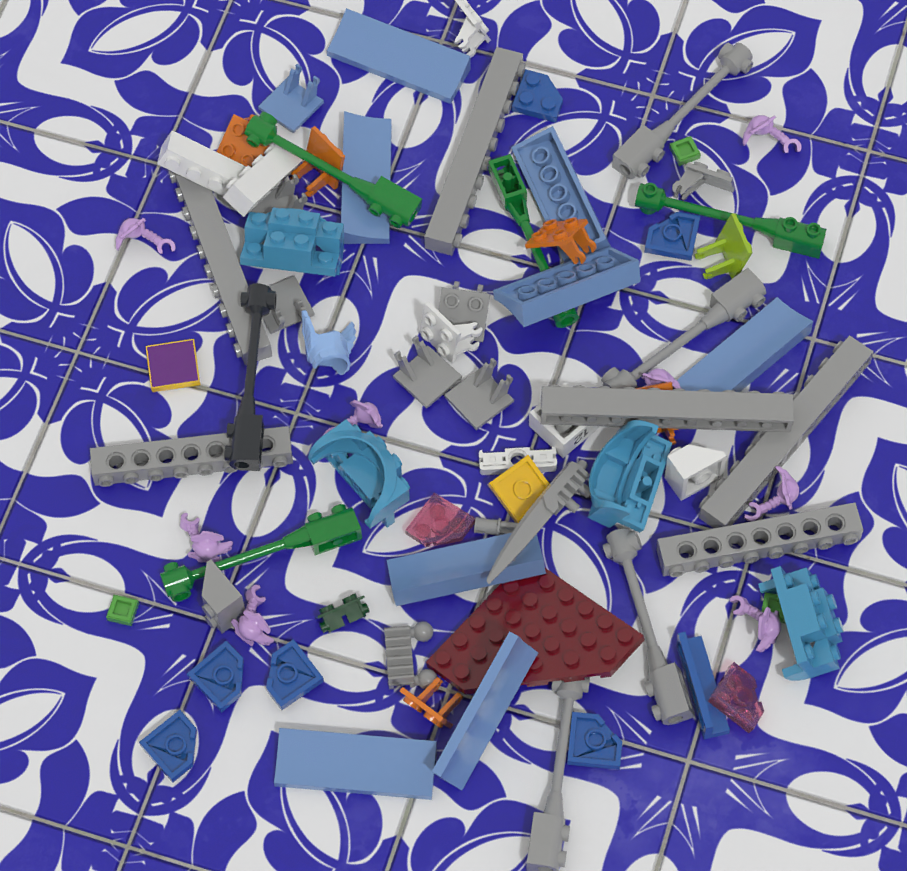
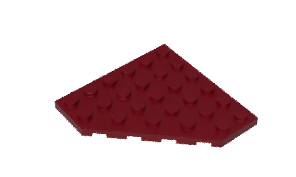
(555, 619)

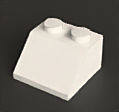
(693, 469)

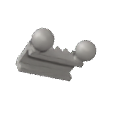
(400, 655)

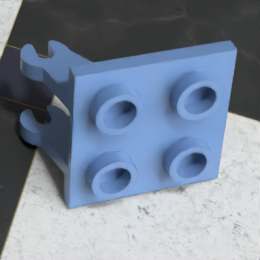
(291, 102)

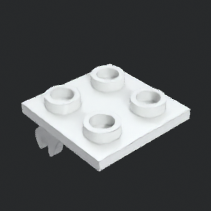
(472, 31)
(444, 336)

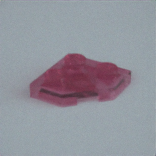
(440, 523)
(737, 698)

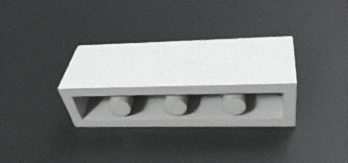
(198, 163)
(261, 179)

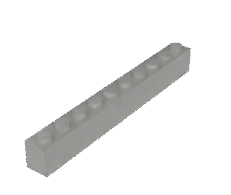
(474, 152)
(221, 263)
(667, 408)
(775, 448)

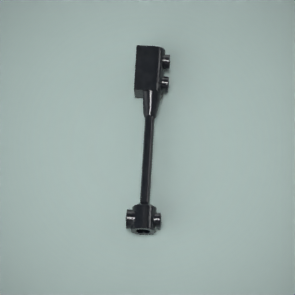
(248, 428)

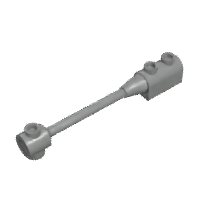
(648, 144)
(725, 303)
(665, 679)
(549, 827)

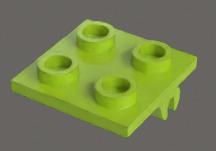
(734, 247)

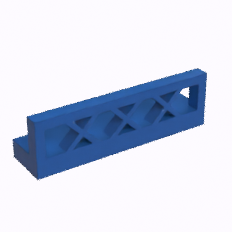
(701, 685)

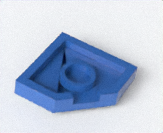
(537, 97)
(674, 236)
(291, 675)
(220, 676)
(593, 743)
(172, 745)

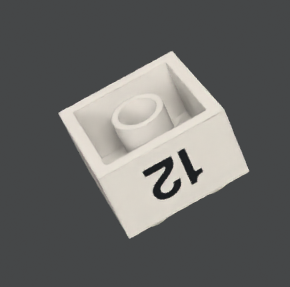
(562, 437)

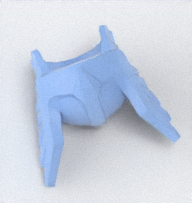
(328, 348)

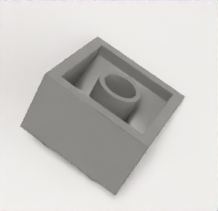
(220, 599)

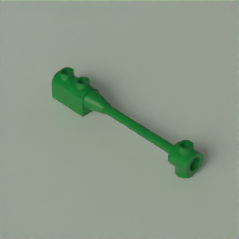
(381, 197)
(514, 198)
(786, 232)
(319, 533)

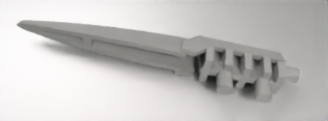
(550, 502)

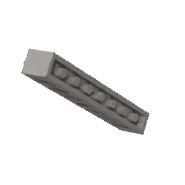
(179, 449)
(793, 525)

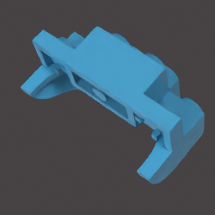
(292, 242)
(369, 471)
(626, 485)
(809, 619)

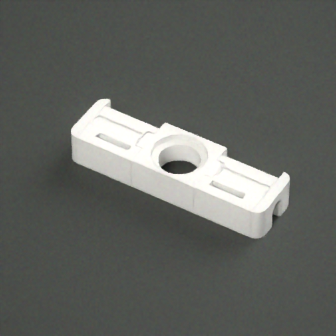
(499, 462)

